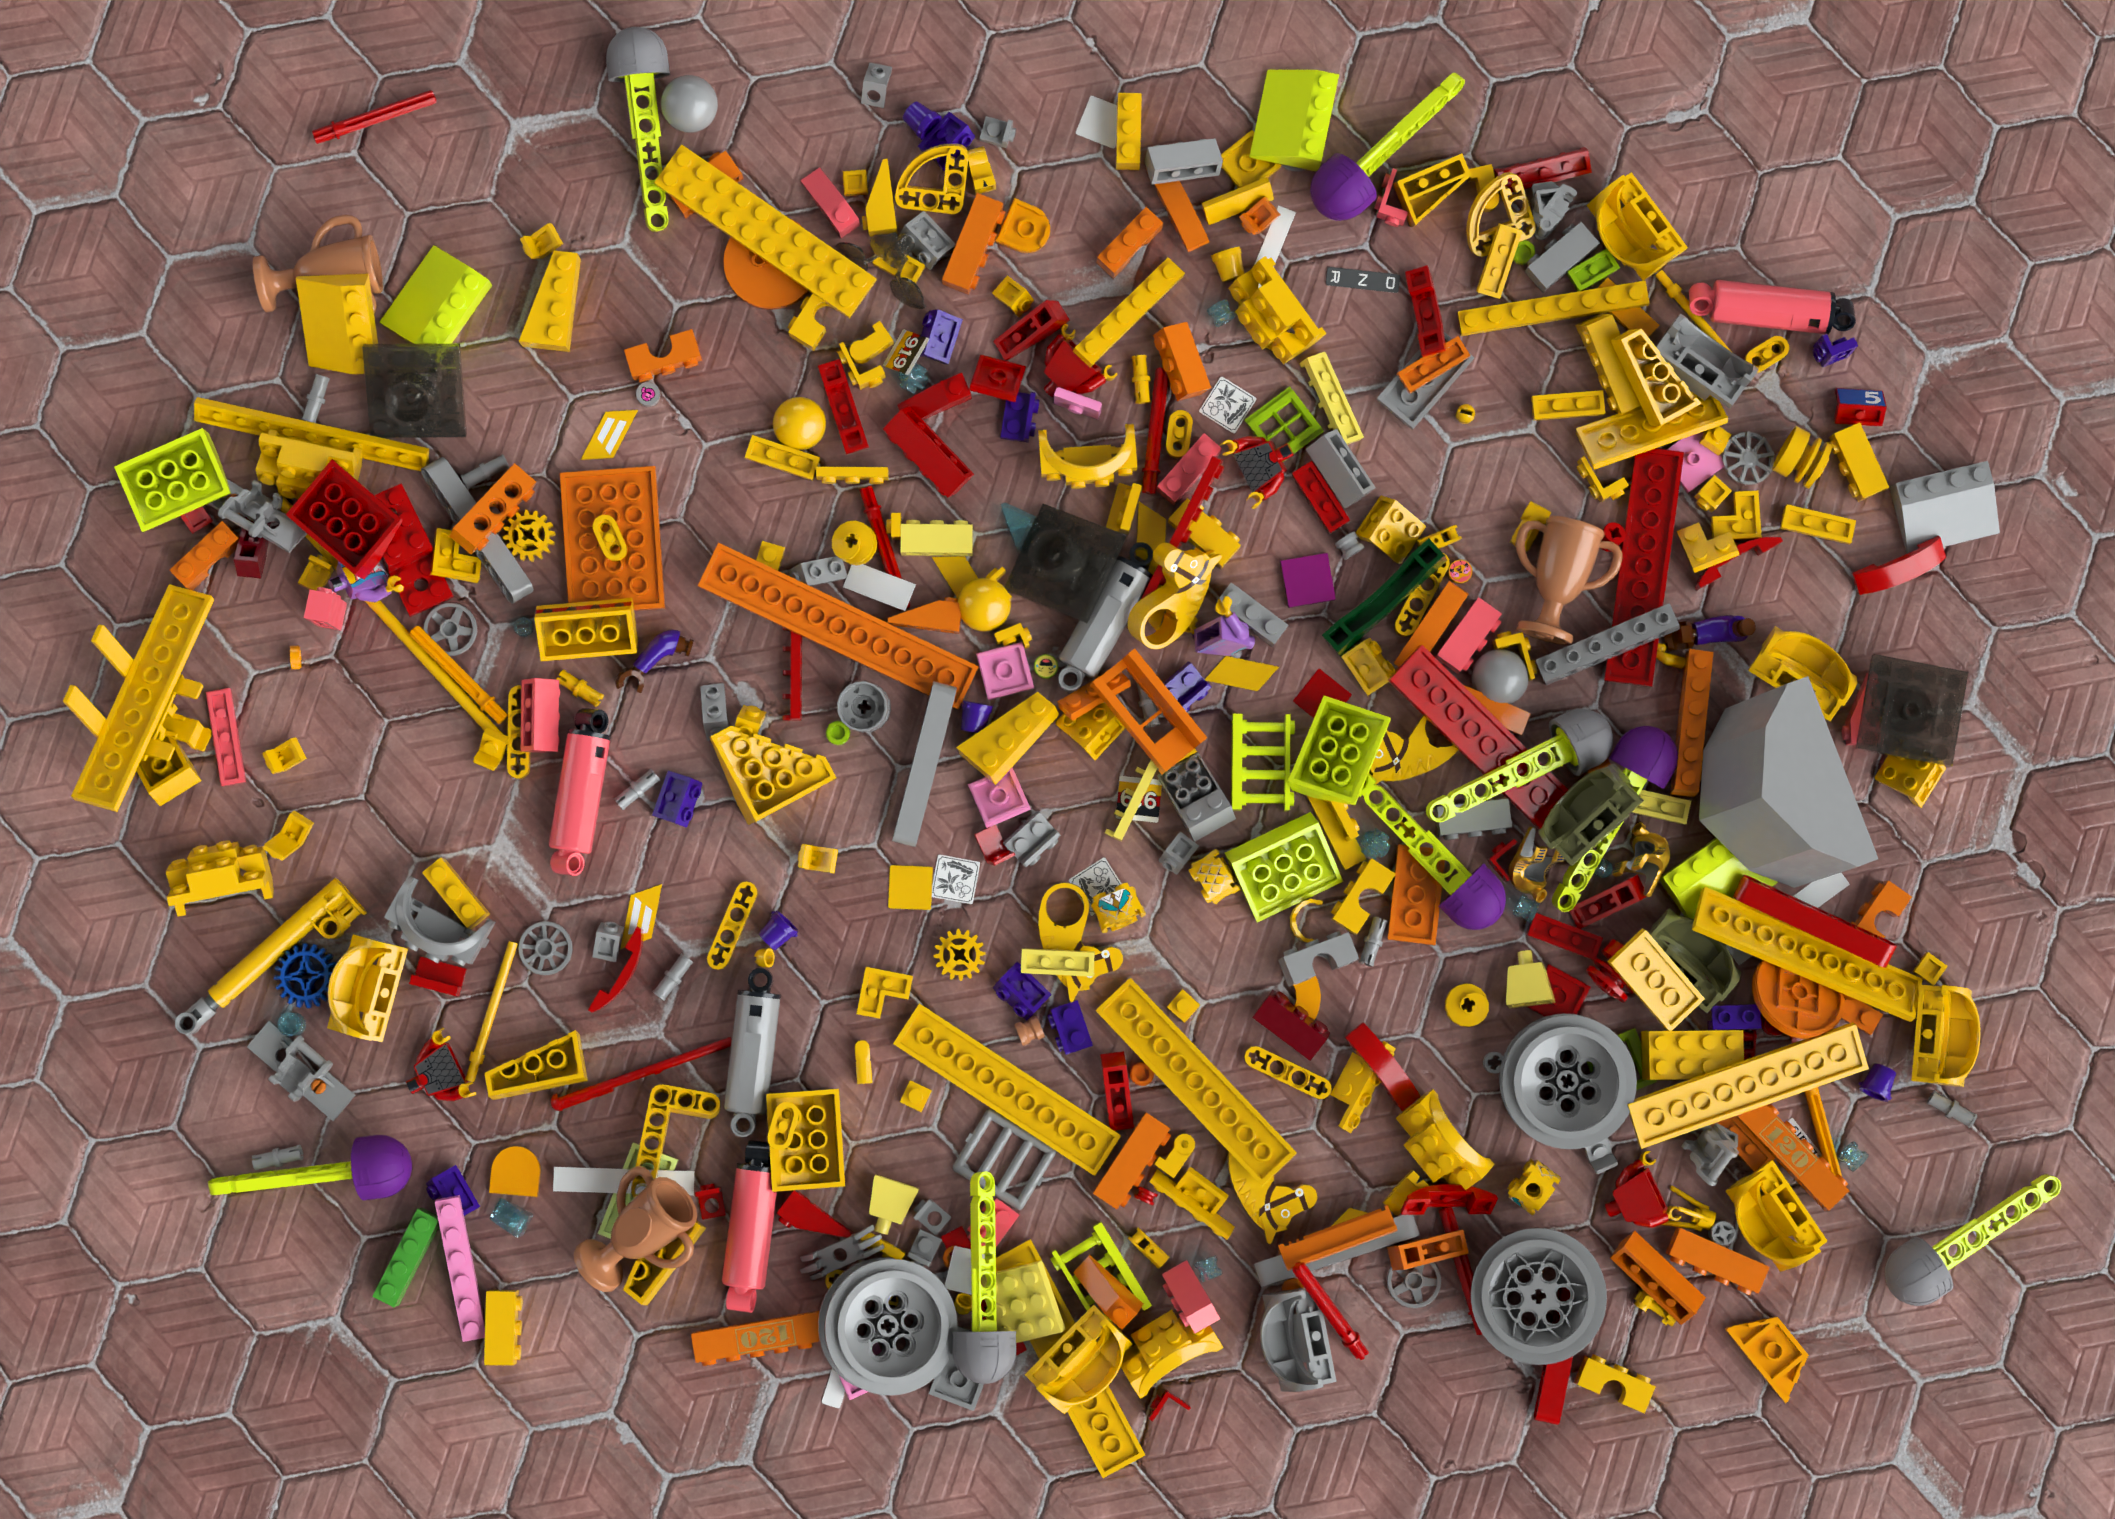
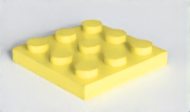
(1026, 1302)

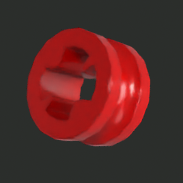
(1145, 1195)

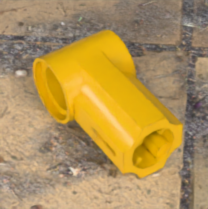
(1532, 513)

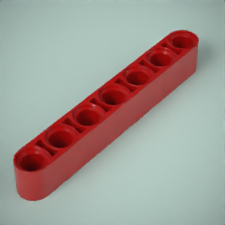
(1814, 921)
(1553, 1381)

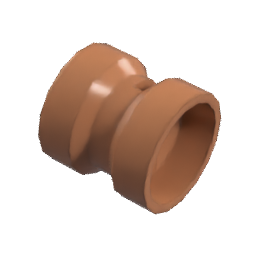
(1029, 1030)

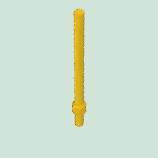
(1674, 291)
(477, 1056)

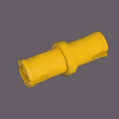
(1140, 379)
(580, 688)

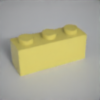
(936, 538)

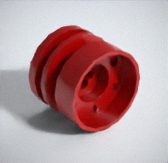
(1607, 978)

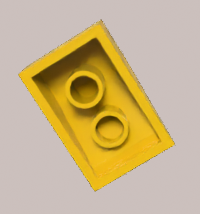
(168, 778)

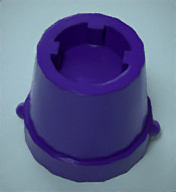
(921, 119)
(974, 716)
(778, 930)
(1878, 1082)

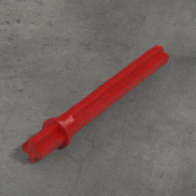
(374, 116)
(1155, 432)
(876, 521)
(1461, 1262)
(1349, 1337)

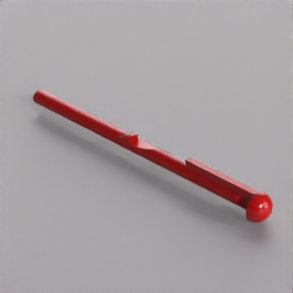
(560, 1103)

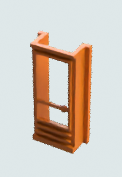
(1174, 744)
(1338, 1238)

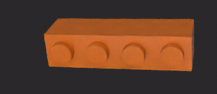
(973, 243)
(1131, 1161)
(1717, 1260)
(1657, 1277)

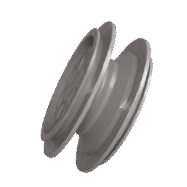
(1588, 1119)
(1579, 1315)
(927, 1339)

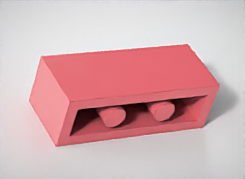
(1188, 469)
(325, 609)
(1469, 636)
(540, 715)
(1189, 1297)

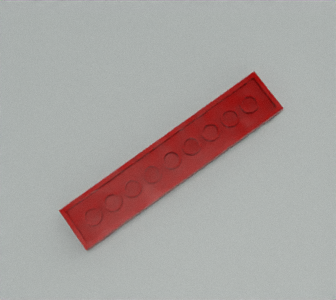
(1645, 557)
(1473, 730)

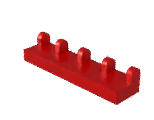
(1549, 169)
(796, 678)

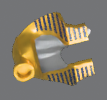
(1649, 857)
(1529, 869)

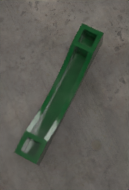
(1401, 584)

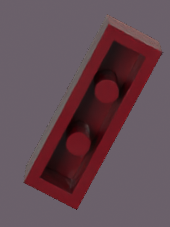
(1291, 1024)

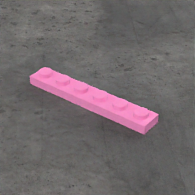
(461, 1268)

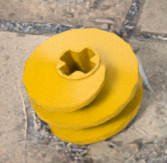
(844, 537)
(1478, 1010)

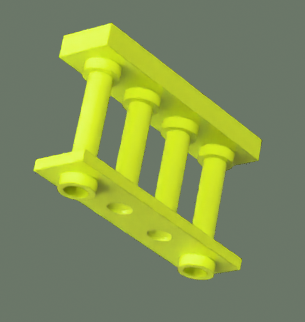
(1241, 750)
(1111, 1258)

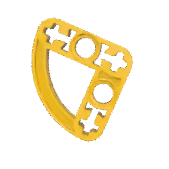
(948, 190)
(1515, 218)

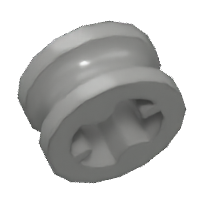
(1489, 1056)

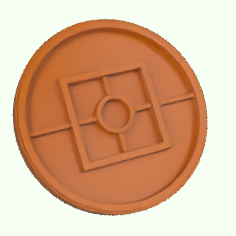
(757, 280)
(1795, 1003)

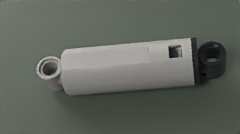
(1094, 641)
(752, 1052)

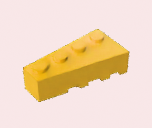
(553, 309)
(1652, 378)
(1006, 740)
(547, 1067)
(648, 1278)

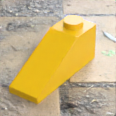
(880, 206)

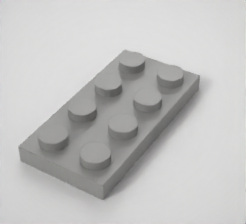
(1414, 406)

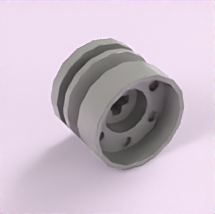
(856, 695)

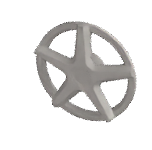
(451, 629)
(1414, 1281)

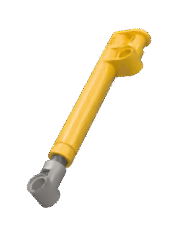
(329, 905)

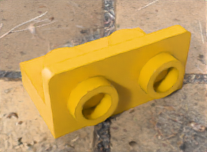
(1123, 507)
(1369, 665)

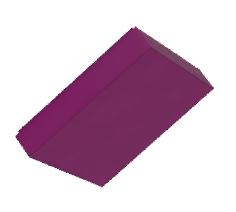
(1307, 580)

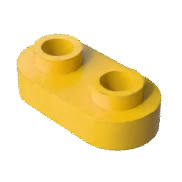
(1765, 354)
(1179, 434)
(610, 538)
(782, 1125)

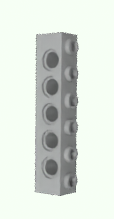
(1608, 644)

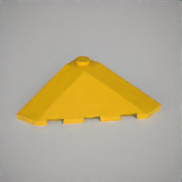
(767, 774)

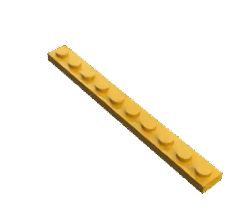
(260, 422)

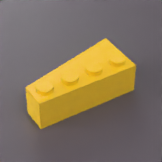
(1596, 337)

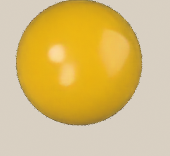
(799, 423)
(984, 604)

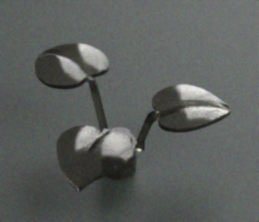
(894, 252)

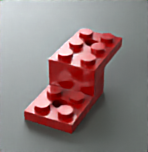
(411, 556)

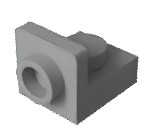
(997, 132)
(1178, 853)
(607, 941)
(1601, 1156)
(924, 1248)

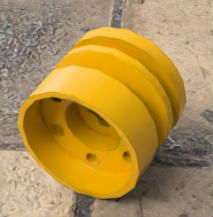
(1802, 457)

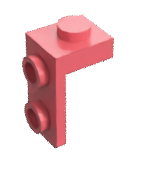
(1391, 215)

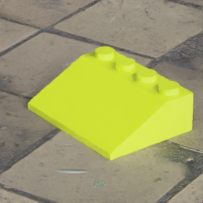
(1294, 117)
(436, 300)
(173, 479)
(1338, 752)
(1284, 866)
(1708, 867)

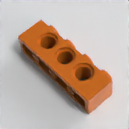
(513, 480)

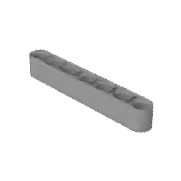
(495, 555)
(924, 764)
(1275, 1271)

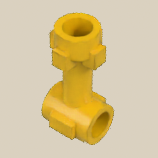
(1644, 1302)

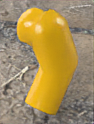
(1669, 659)

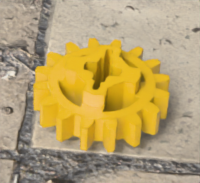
(534, 528)
(967, 946)

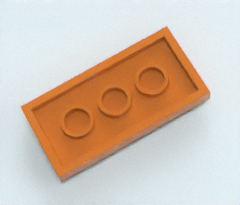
(1414, 899)

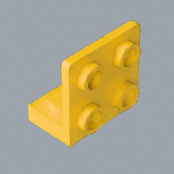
(1391, 528)
(1092, 730)
(1910, 777)

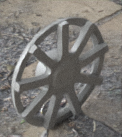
(1748, 458)
(545, 948)

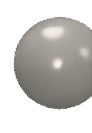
(689, 103)
(1500, 676)

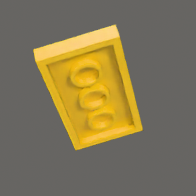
(1656, 980)

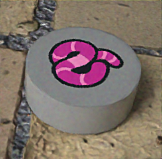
(648, 394)

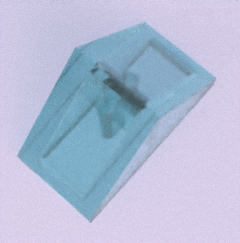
(1019, 524)
(511, 1217)

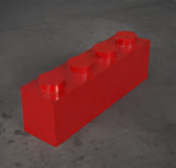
(928, 452)

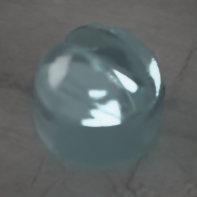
(523, 632)
(1604, 868)

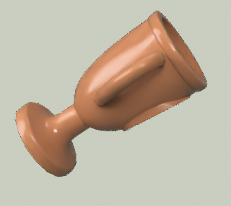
(338, 258)
(1563, 570)
(641, 1229)

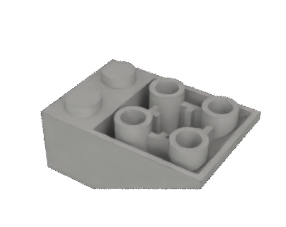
(1196, 797)

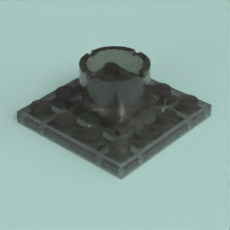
(414, 390)
(1065, 563)
(1935, 707)

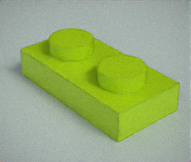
(1593, 270)

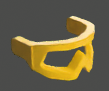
(1293, 925)

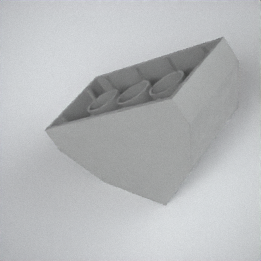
(1781, 790)

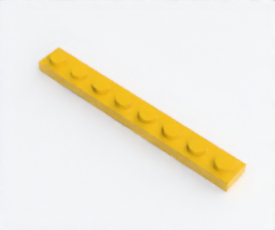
(1553, 308)

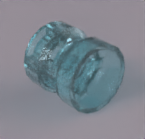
(289, 1027)

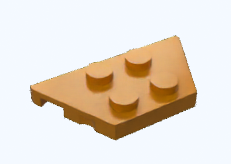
(1772, 1352)

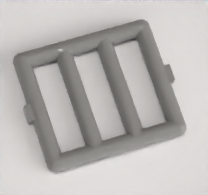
(1029, 1141)

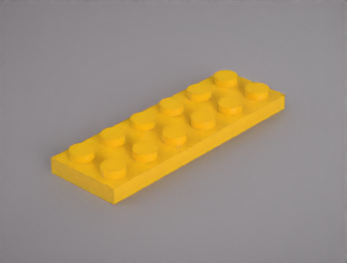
(1631, 433)

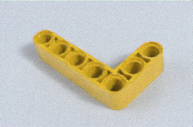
(659, 1132)

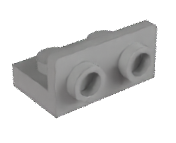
(929, 240)
(1032, 839)

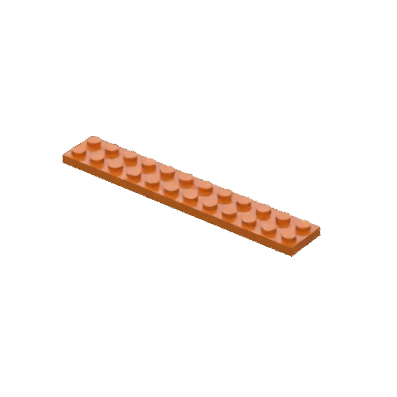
(834, 624)

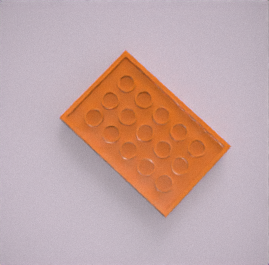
(632, 501)

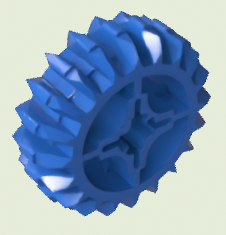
(305, 964)

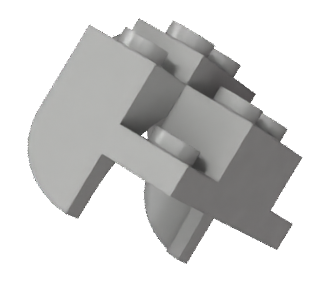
(1705, 363)
(433, 930)
(1296, 1338)

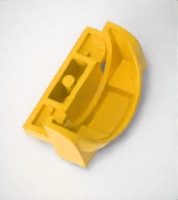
(1635, 228)
(1272, 311)
(299, 463)
(1088, 463)
(1803, 657)
(217, 873)
(365, 987)
(1945, 1035)
(1439, 1145)
(1774, 1216)
(1163, 1347)
(1081, 1361)

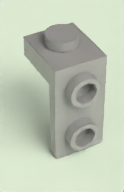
(819, 571)
(714, 709)

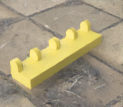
(1332, 397)
(1137, 797)

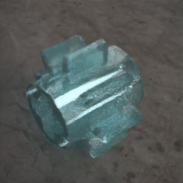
(915, 380)
(1375, 844)

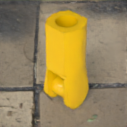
(1437, 538)
(863, 1062)
(1151, 1251)

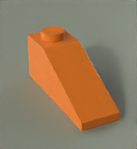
(935, 616)
(1427, 1250)
(1108, 1292)

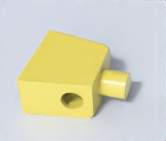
(1528, 983)
(890, 1202)

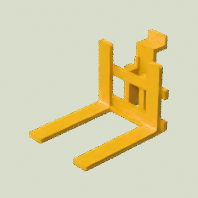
(170, 723)

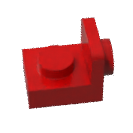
(196, 519)

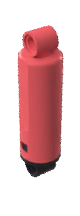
(1772, 307)
(579, 791)
(749, 1228)

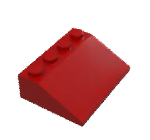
(346, 519)

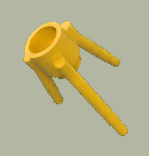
(1701, 1217)

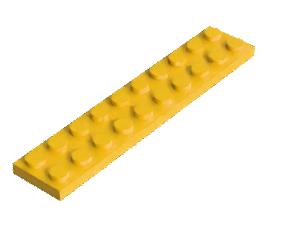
(765, 231)
(142, 698)
(1806, 955)
(1196, 1082)
(1747, 1085)
(1007, 1089)
(1099, 1419)

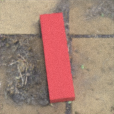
(225, 737)

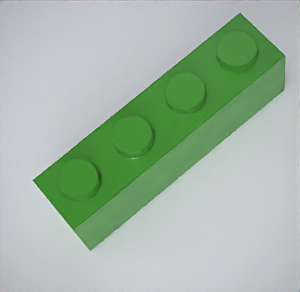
(407, 1257)

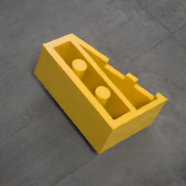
(1429, 187)

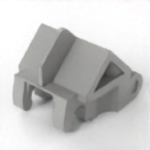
(1549, 206)
(1712, 1151)

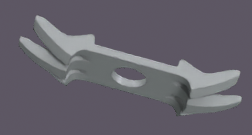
(852, 1247)

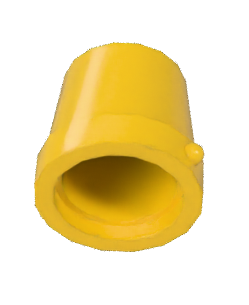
(1229, 263)

